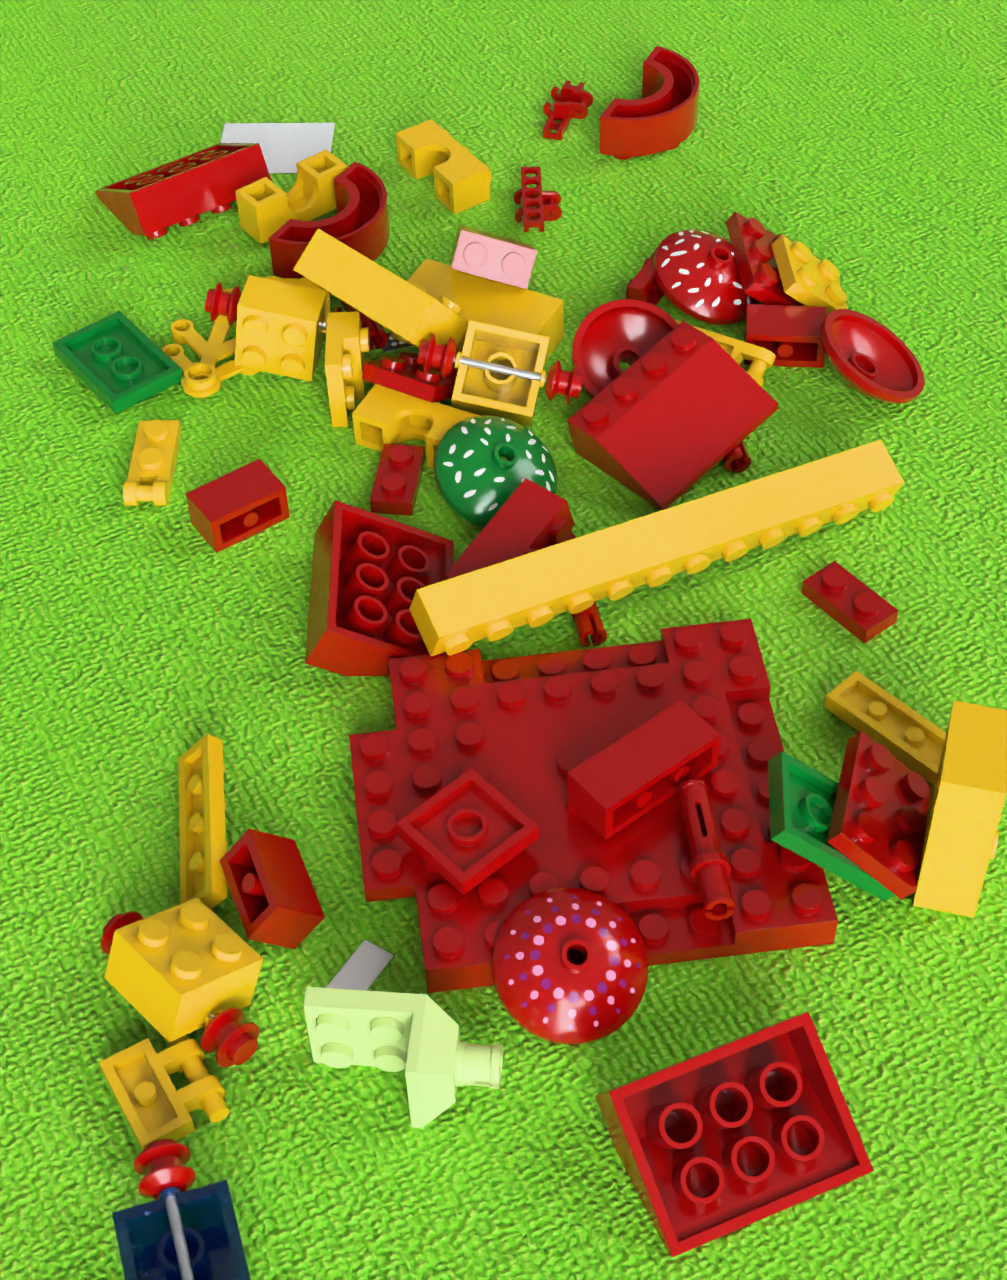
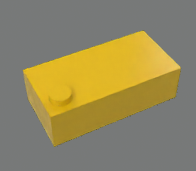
(379, 292)
(492, 302)
(964, 810)

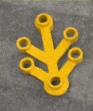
(203, 377)

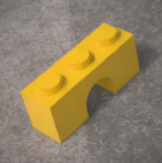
(458, 175)
(267, 207)
(396, 417)

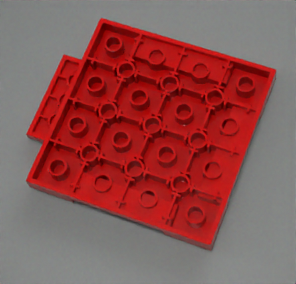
(522, 731)

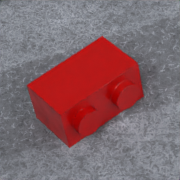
(787, 332)
(238, 505)
(271, 889)

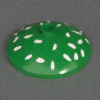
(473, 474)

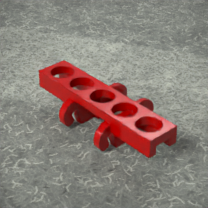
(569, 104)
(546, 201)

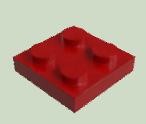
(408, 377)
(467, 831)

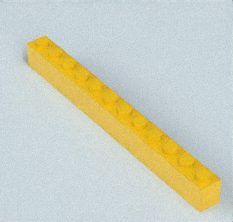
(653, 548)

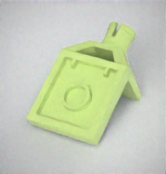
(397, 1034)

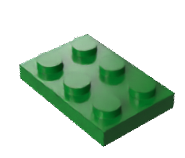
(117, 362)
(801, 820)

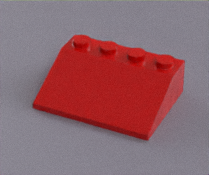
(184, 188)
(670, 416)
(364, 589)
(735, 1133)

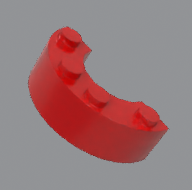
(663, 114)
(359, 222)

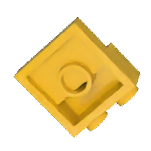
(345, 363)

